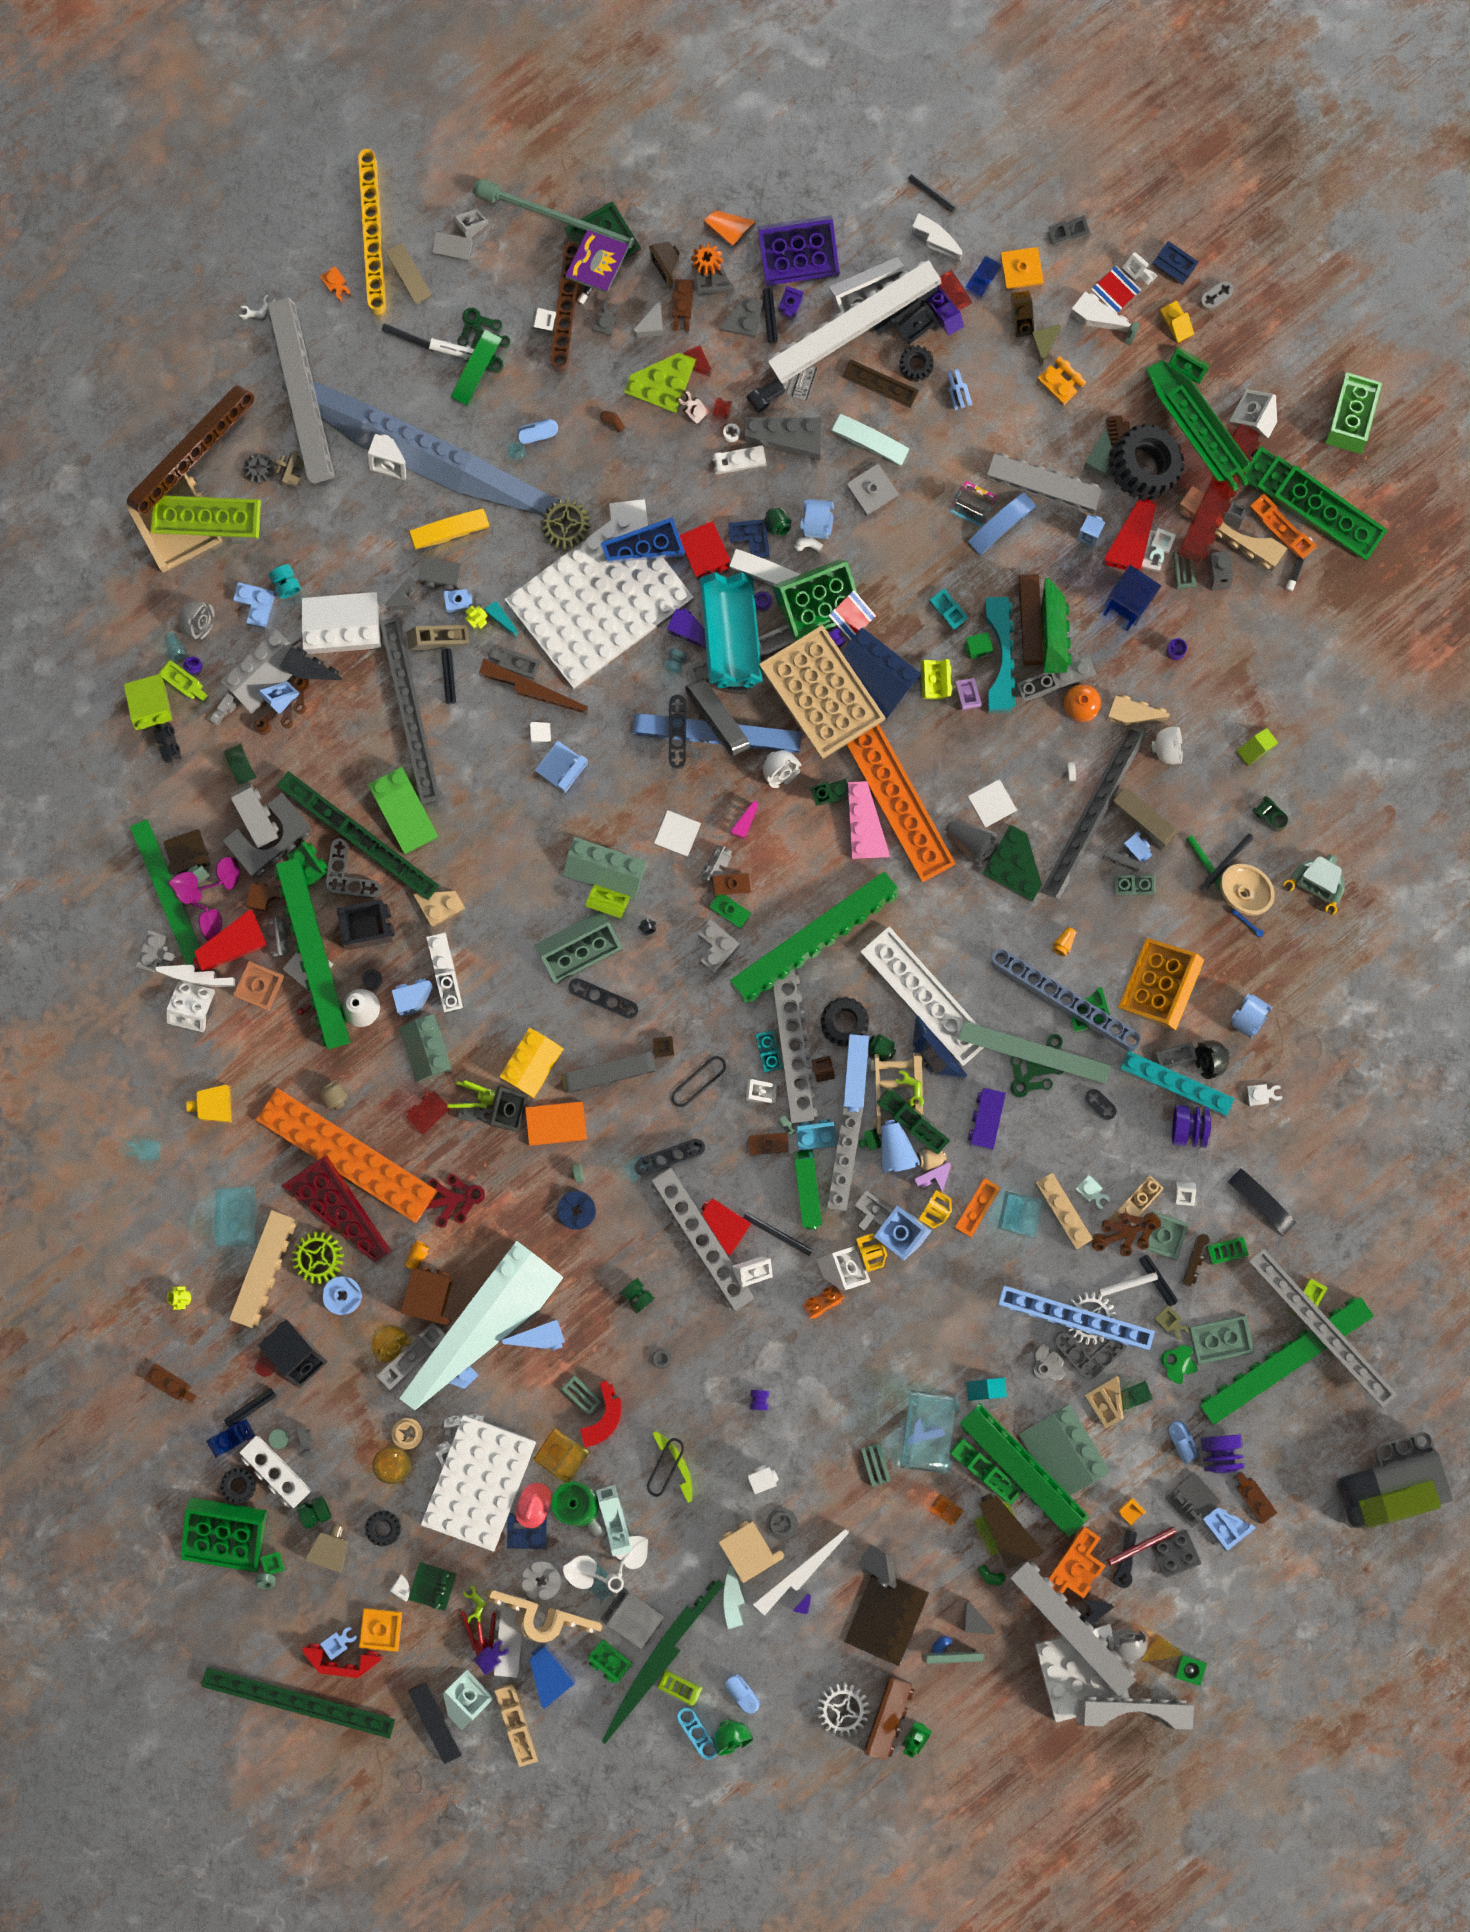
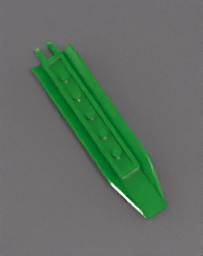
(1199, 424)

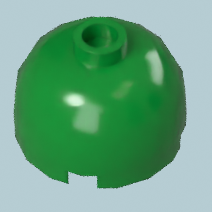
(730, 1737)

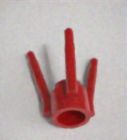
(481, 1643)

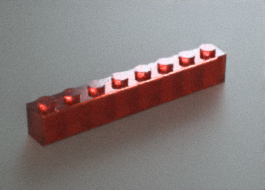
(1215, 504)

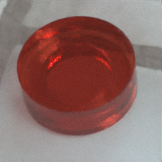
(265, 1367)

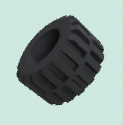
(836, 1006)

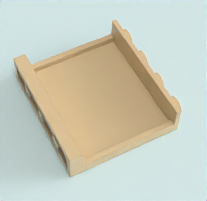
(173, 549)

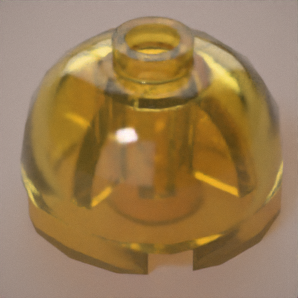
(388, 1342)
(391, 1465)

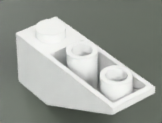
(1095, 314)

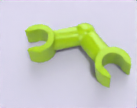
(916, 1084)
(481, 1604)

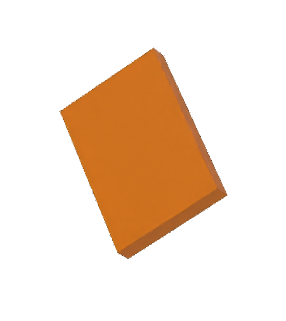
(556, 1123)

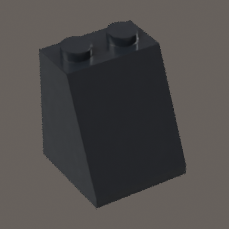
(292, 1353)

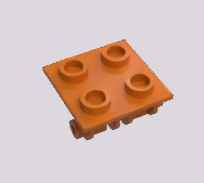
(816, 1305)

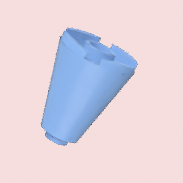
(896, 1148)

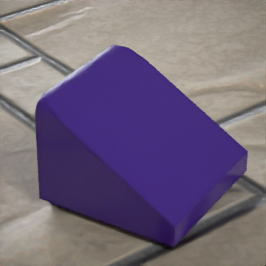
(803, 1605)

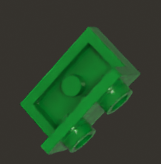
(609, 1661)

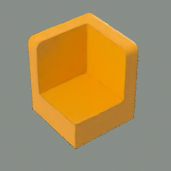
(1131, 1511)

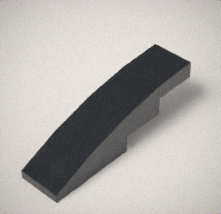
(434, 1722)

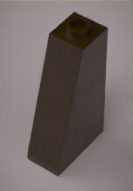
(1009, 1535)

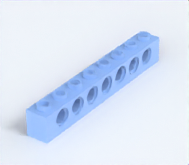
(1076, 1318)

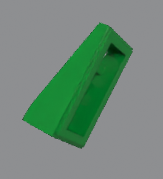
(1212, 1255)

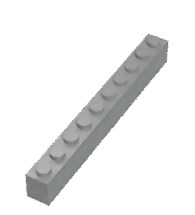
(300, 390)

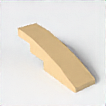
(516, 1724)

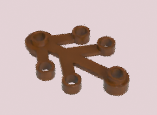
(287, 712)
(1147, 1223)

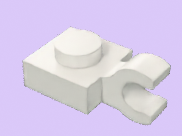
(1137, 267)

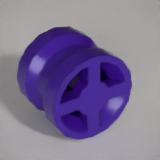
(837, 638)

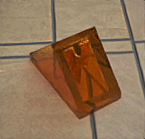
(945, 1509)

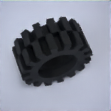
(916, 352)
(250, 1485)
(371, 1528)

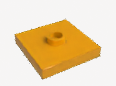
(1022, 268)
(380, 1629)

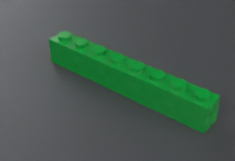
(1024, 1470)

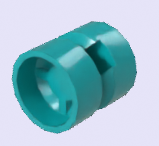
(285, 583)

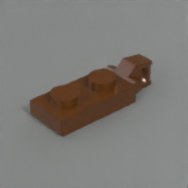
(169, 1383)
(1255, 1498)

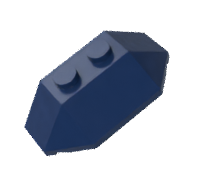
(933, 1053)

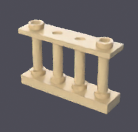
(914, 1064)

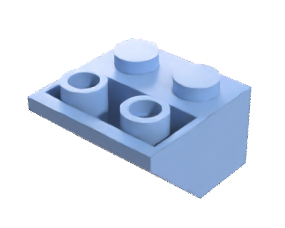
(413, 997)

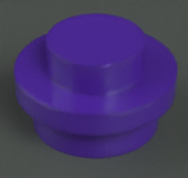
(762, 600)
(192, 665)

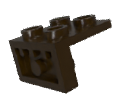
(186, 851)

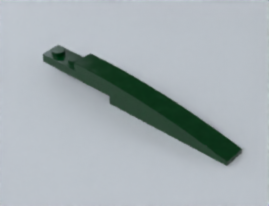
(358, 835)
(661, 1657)

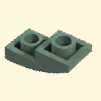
(200, 873)
(1135, 885)

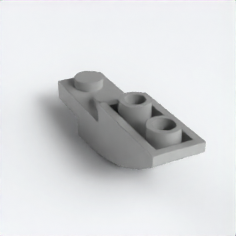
(1051, 682)

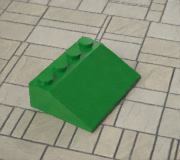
(813, 596)
(1055, 629)
(223, 1534)

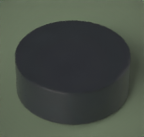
(372, 979)

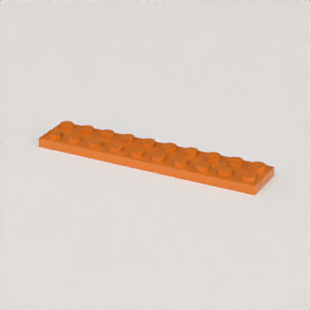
(900, 804)
(349, 1155)

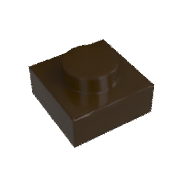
(663, 1047)

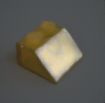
(561, 1455)

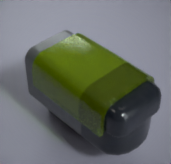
(1397, 1488)

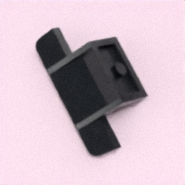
(912, 319)

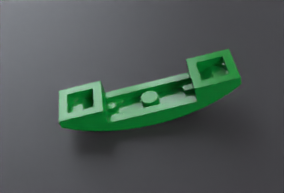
(475, 367)

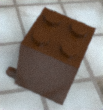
(427, 1295)

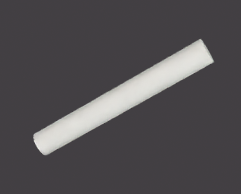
(1129, 1284)

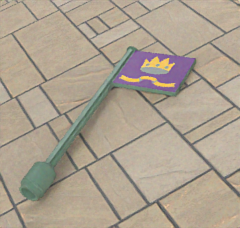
(598, 253)

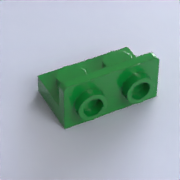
(312, 867)

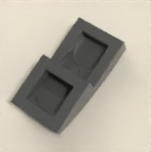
(1069, 231)

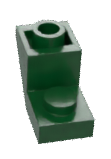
(830, 793)

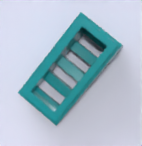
(496, 613)

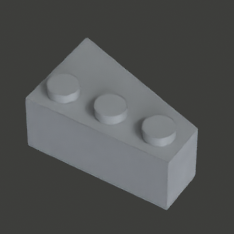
(255, 815)

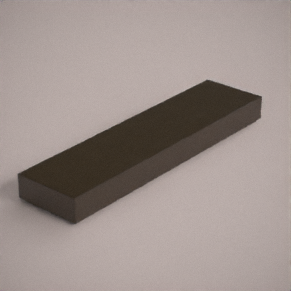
(880, 383)

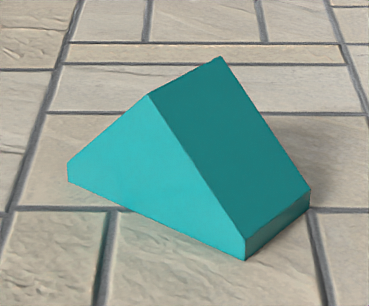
(986, 1389)

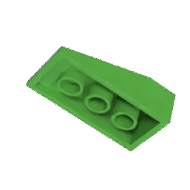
(1354, 413)
(403, 810)

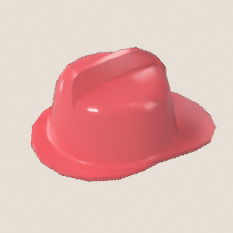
(533, 1505)

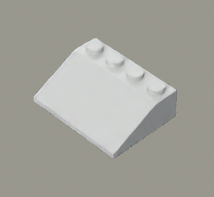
(341, 623)

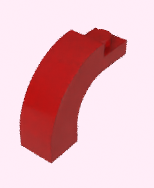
(606, 1426)

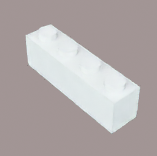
(511, 1639)

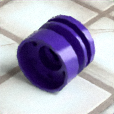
(1190, 1126)
(1222, 1453)

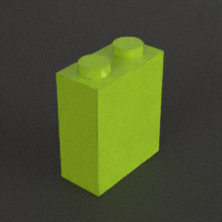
(148, 702)

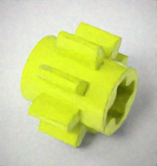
(476, 617)
(178, 1297)

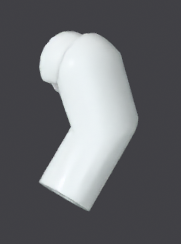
(810, 542)
(596, 1528)

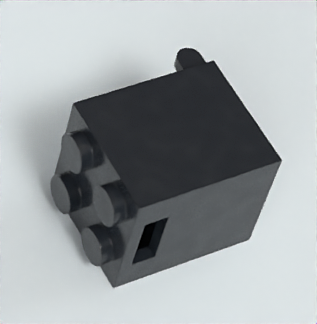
(360, 924)

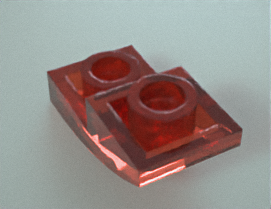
(954, 290)

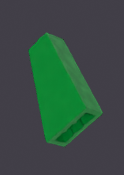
(807, 1189)

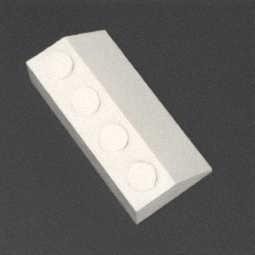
(861, 285)

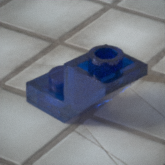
(230, 1438)

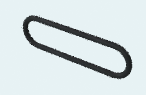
(704, 1087)
(672, 1471)

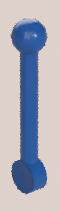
(1259, 933)

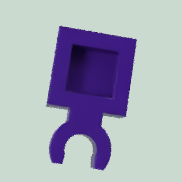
(489, 1658)

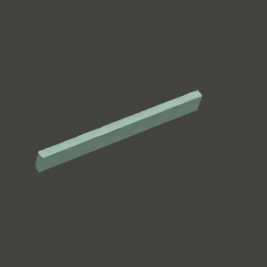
(1034, 1052)

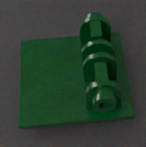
(432, 1586)

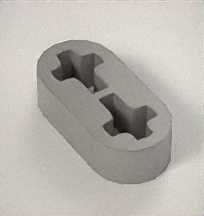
(1219, 299)

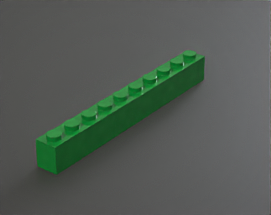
(814, 937)
(313, 953)
(1280, 1364)

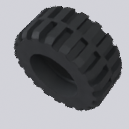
(1129, 473)

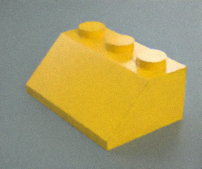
(531, 1062)

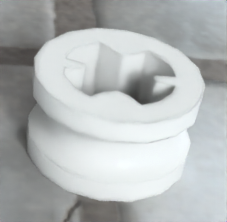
(728, 437)

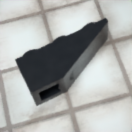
(306, 668)

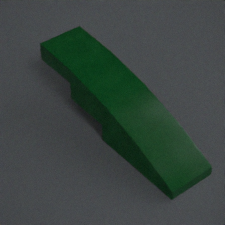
(913, 1120)

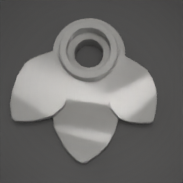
(1051, 1361)

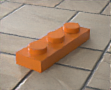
(977, 1207)

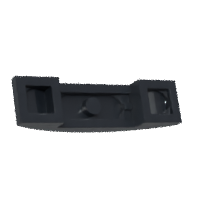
(1262, 1201)

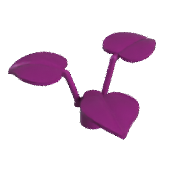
(187, 892)

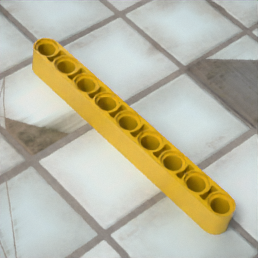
(369, 223)

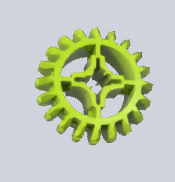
(312, 1265)

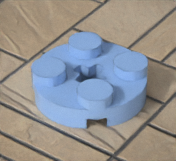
(331, 1295)

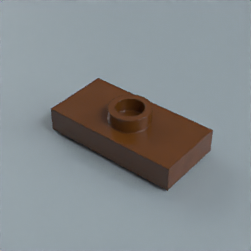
(730, 884)
(768, 1143)

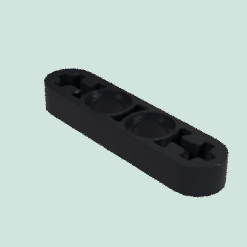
(680, 731)
(604, 996)
(671, 1160)

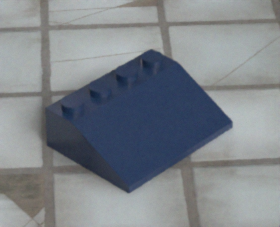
(880, 670)

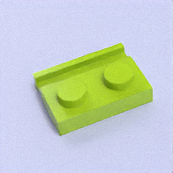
(607, 901)

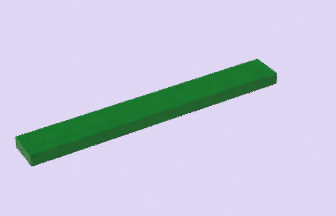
(160, 877)

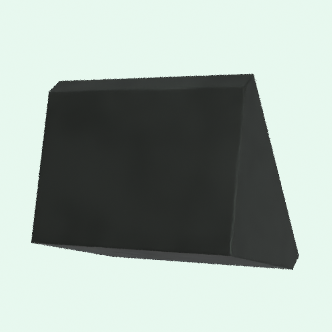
(508, 1109)

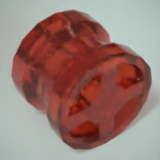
(722, 408)

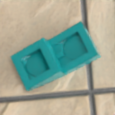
(948, 609)

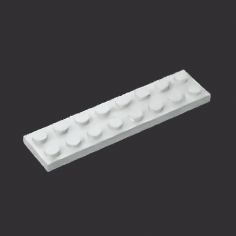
(921, 992)

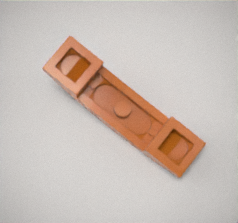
(1281, 527)

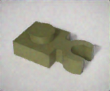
(1170, 1320)

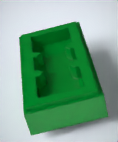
(730, 910)

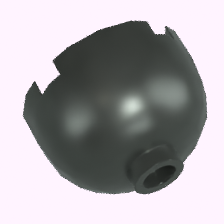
(1212, 1058)

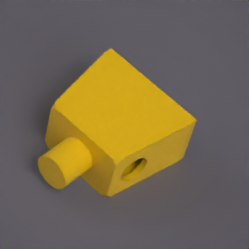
(212, 1104)

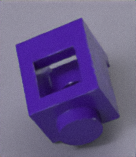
(790, 310)

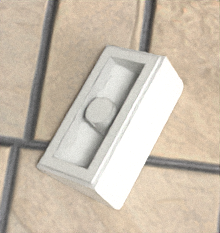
(753, 1271)

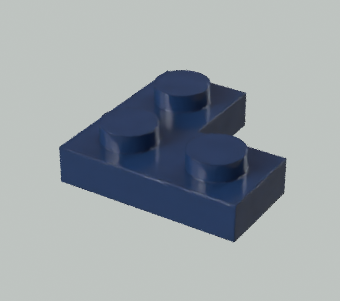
(754, 532)

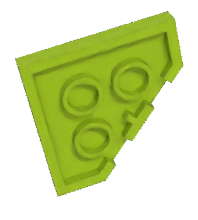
(662, 381)

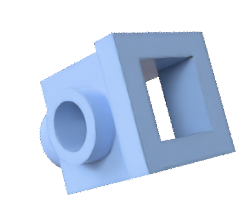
(453, 606)
(1138, 848)

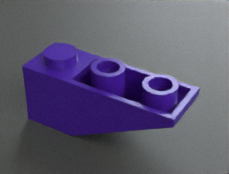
(945, 312)

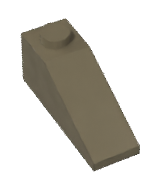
(437, 637)

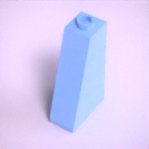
(856, 1072)

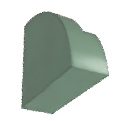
(1132, 333)
(787, 1125)

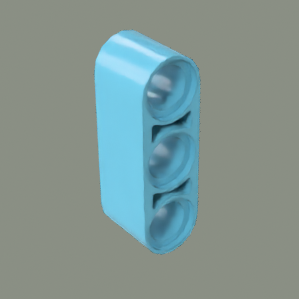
(700, 1742)

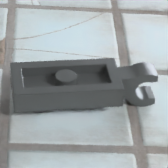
(516, 662)

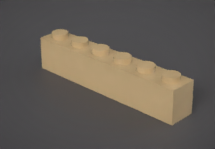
(262, 1269)

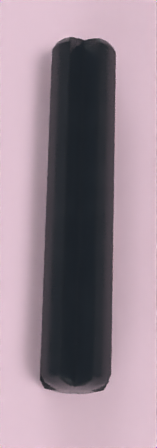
(770, 315)
(448, 675)
(1161, 1284)
(250, 1407)

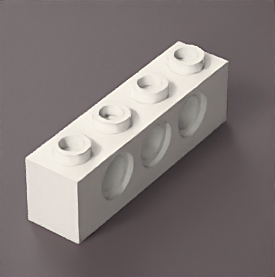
(249, 1457)

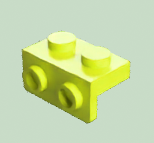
(936, 679)

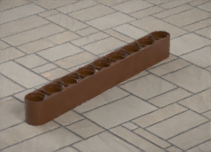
(190, 449)

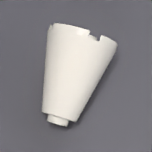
(365, 1012)

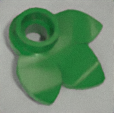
(1181, 1364)

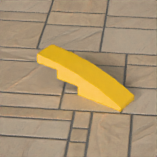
(448, 528)

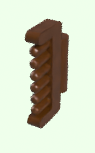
(1121, 427)

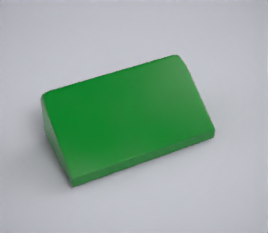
(1189, 364)

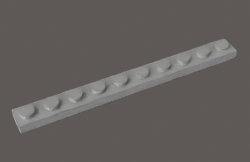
(1322, 1328)

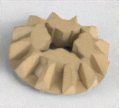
(398, 1436)

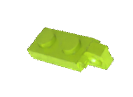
(182, 681)

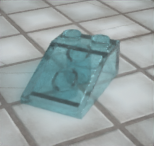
(235, 1217)

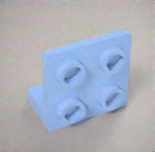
(561, 766)

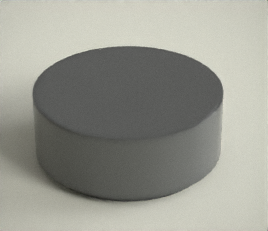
(661, 1359)

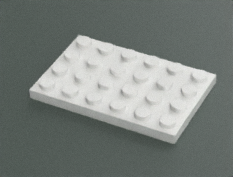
(478, 1482)

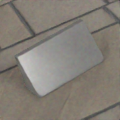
(452, 246)

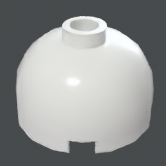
(1168, 745)
(780, 768)

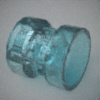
(675, 660)

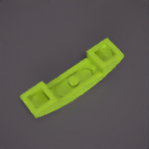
(687, 1486)

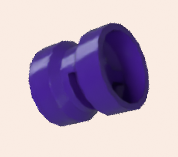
(1177, 645)
(759, 1400)

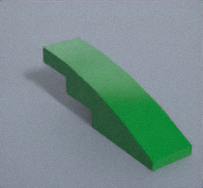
(985, 1471)

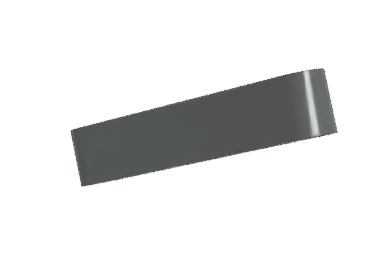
(717, 717)
(608, 1072)

